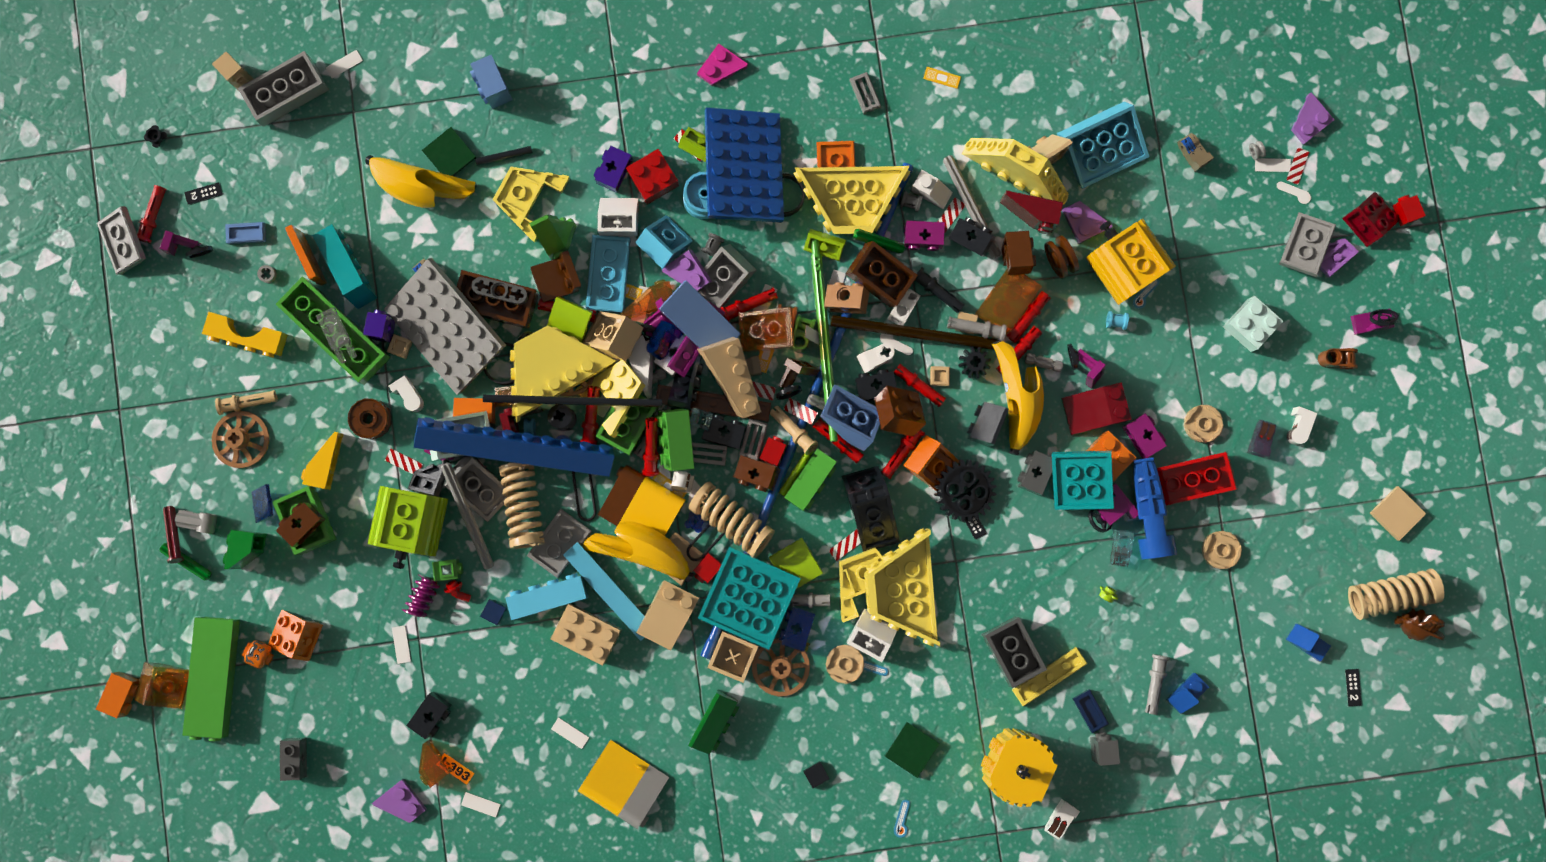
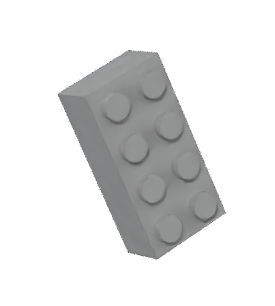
(283, 89)

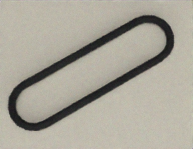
(577, 501)
(713, 544)

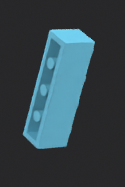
(546, 597)

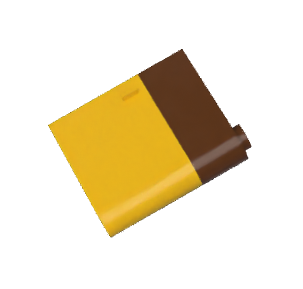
(641, 501)

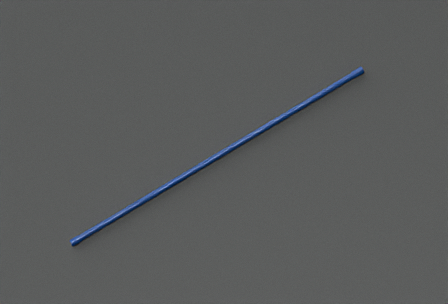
(711, 642)

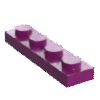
(686, 353)

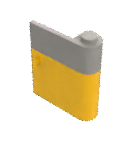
(623, 784)

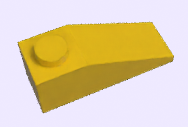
(322, 466)

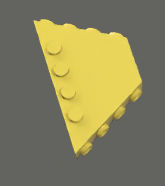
(1018, 165)
(852, 195)
(550, 365)
(902, 589)

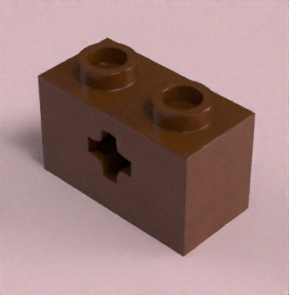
(767, 474)
(310, 522)

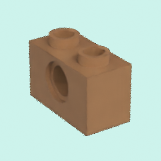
(855, 303)

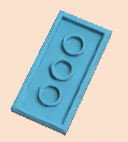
(608, 273)

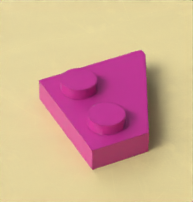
(720, 65)

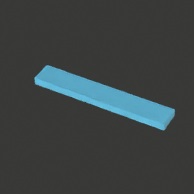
(605, 587)

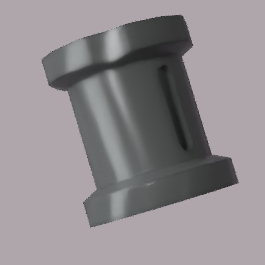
(911, 201)
(712, 244)

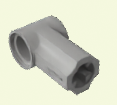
(200, 521)

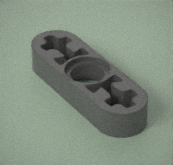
(487, 282)

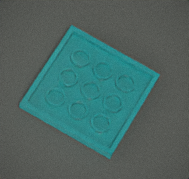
(749, 598)

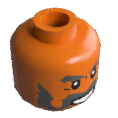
(257, 654)

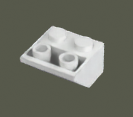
(618, 217)
(871, 636)

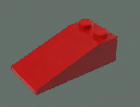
(1197, 478)

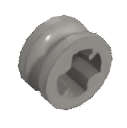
(1257, 150)
(267, 280)

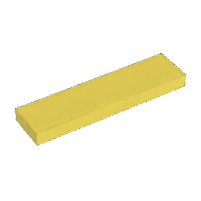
(1055, 673)

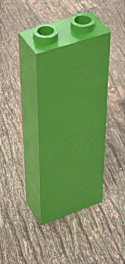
(211, 678)

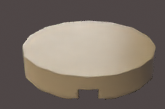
(1203, 423)
(1221, 550)
(845, 664)

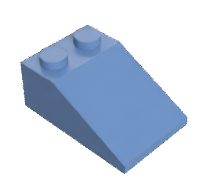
(851, 417)

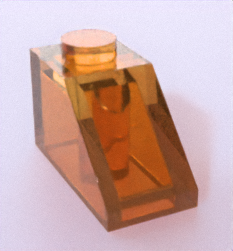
(432, 765)

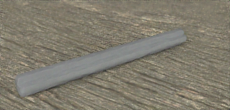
(969, 200)
(467, 515)

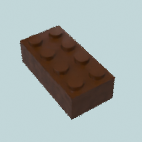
(495, 309)

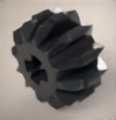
(978, 356)

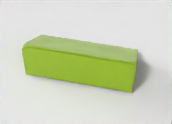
(693, 143)
(829, 245)

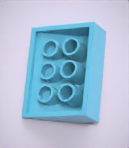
(1105, 144)

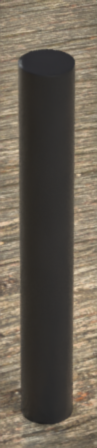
(503, 155)

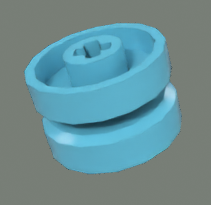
(693, 196)

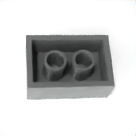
(1014, 652)

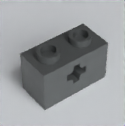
(1038, 483)
(1104, 749)
(293, 759)

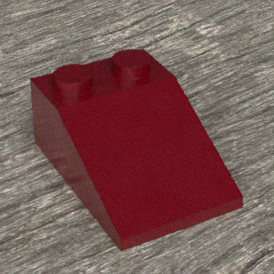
(1035, 211)
(1096, 408)

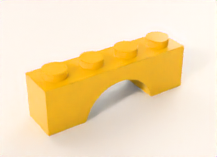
(222, 328)

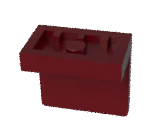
(1371, 219)
(508, 421)

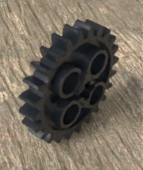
(956, 476)

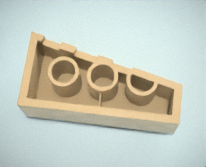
(732, 375)

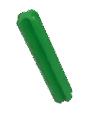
(883, 242)
(189, 564)

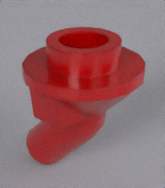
(453, 588)

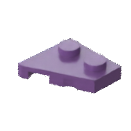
(1311, 119)
(1083, 221)
(1337, 256)
(688, 268)
(401, 802)

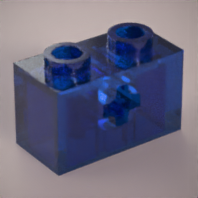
(799, 640)

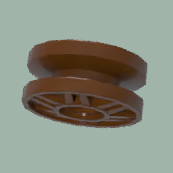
(1061, 256)
(358, 418)

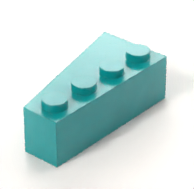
(344, 266)

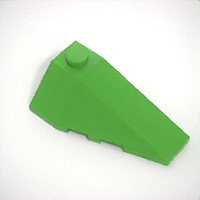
(554, 234)

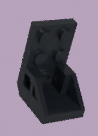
(871, 508)

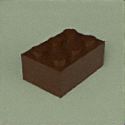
(881, 274)

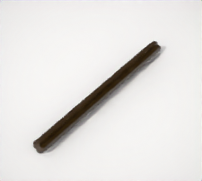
(912, 332)

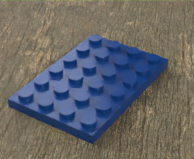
(743, 165)

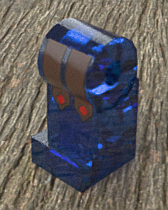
(663, 339)

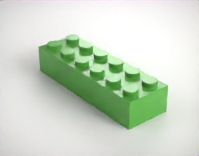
(307, 301)

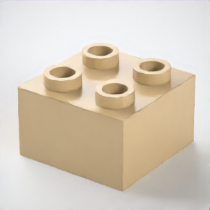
(733, 656)

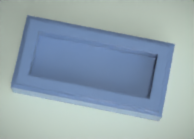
(245, 233)

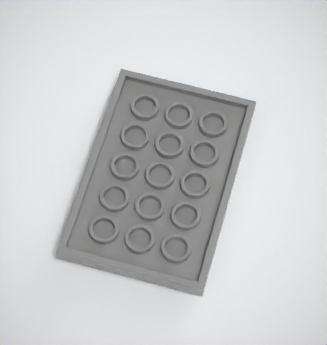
(444, 326)

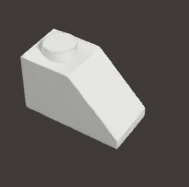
(931, 189)

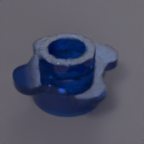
(690, 522)

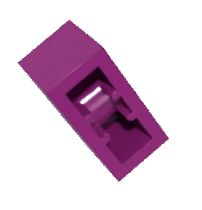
(933, 231)
(1137, 428)

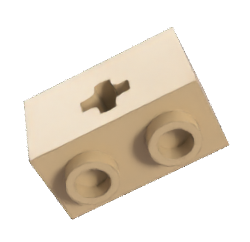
(232, 70)

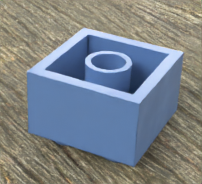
(490, 82)

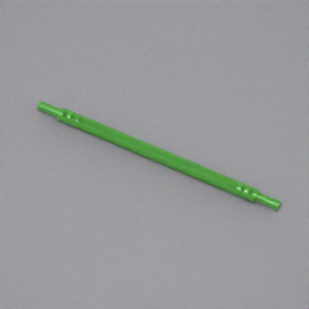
(822, 323)

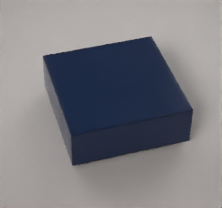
(493, 612)

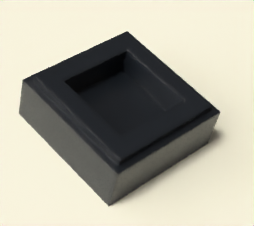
(816, 774)

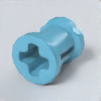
(1117, 320)

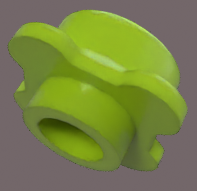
(1108, 594)

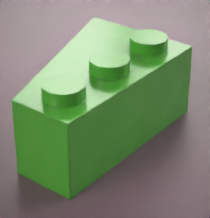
(811, 480)

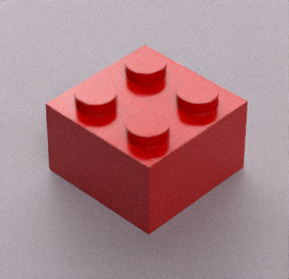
(652, 176)

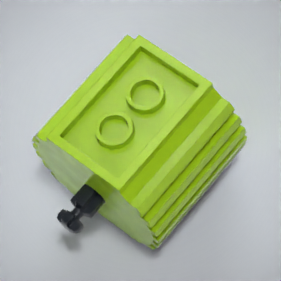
(407, 523)

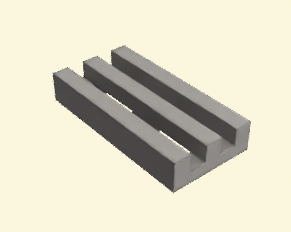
(877, 105)
(757, 424)
(707, 446)

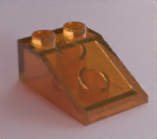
(1008, 300)
(766, 329)

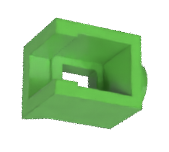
(456, 568)

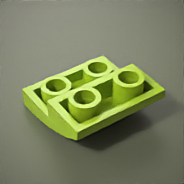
(570, 318)
(798, 561)

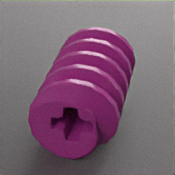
(421, 596)

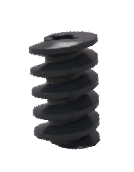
(569, 419)

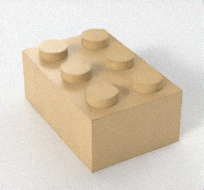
(586, 634)

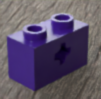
(613, 179)
(379, 326)

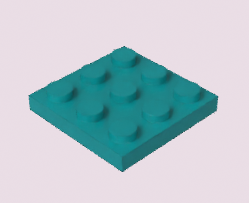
(1082, 480)

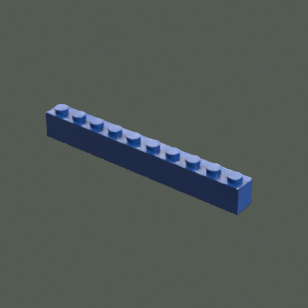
(513, 447)

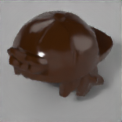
(1420, 625)

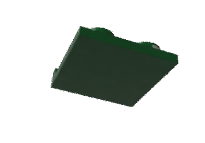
(449, 153)
(912, 749)

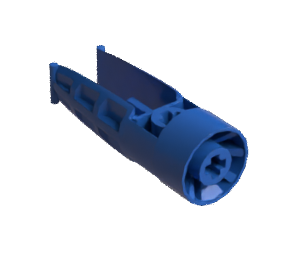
(1151, 509)

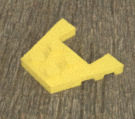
(520, 192)
(617, 382)
(853, 581)

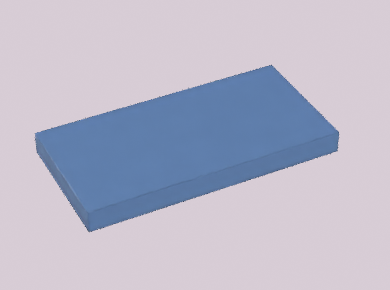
(696, 317)

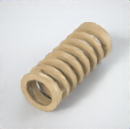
(520, 539)
(755, 546)
(1397, 596)

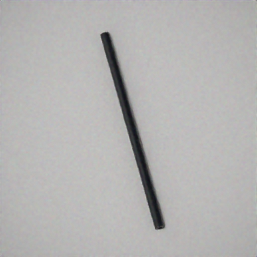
(572, 400)

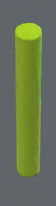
(794, 474)

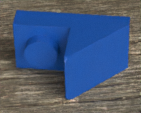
(1308, 642)
(1187, 693)

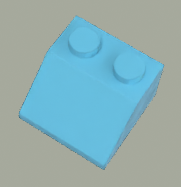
(663, 241)

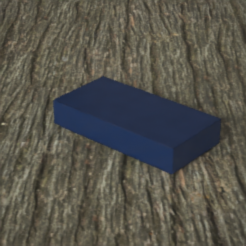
(1090, 711)

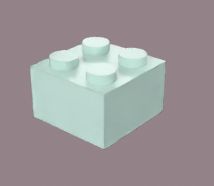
(1252, 324)

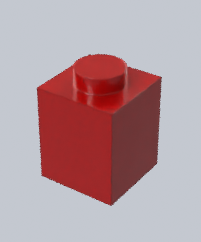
(1408, 209)
(773, 451)
(707, 568)

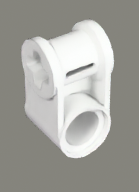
(872, 358)

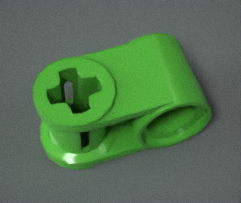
(799, 332)

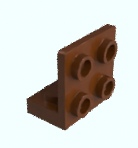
(556, 278)

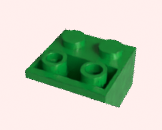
(243, 548)

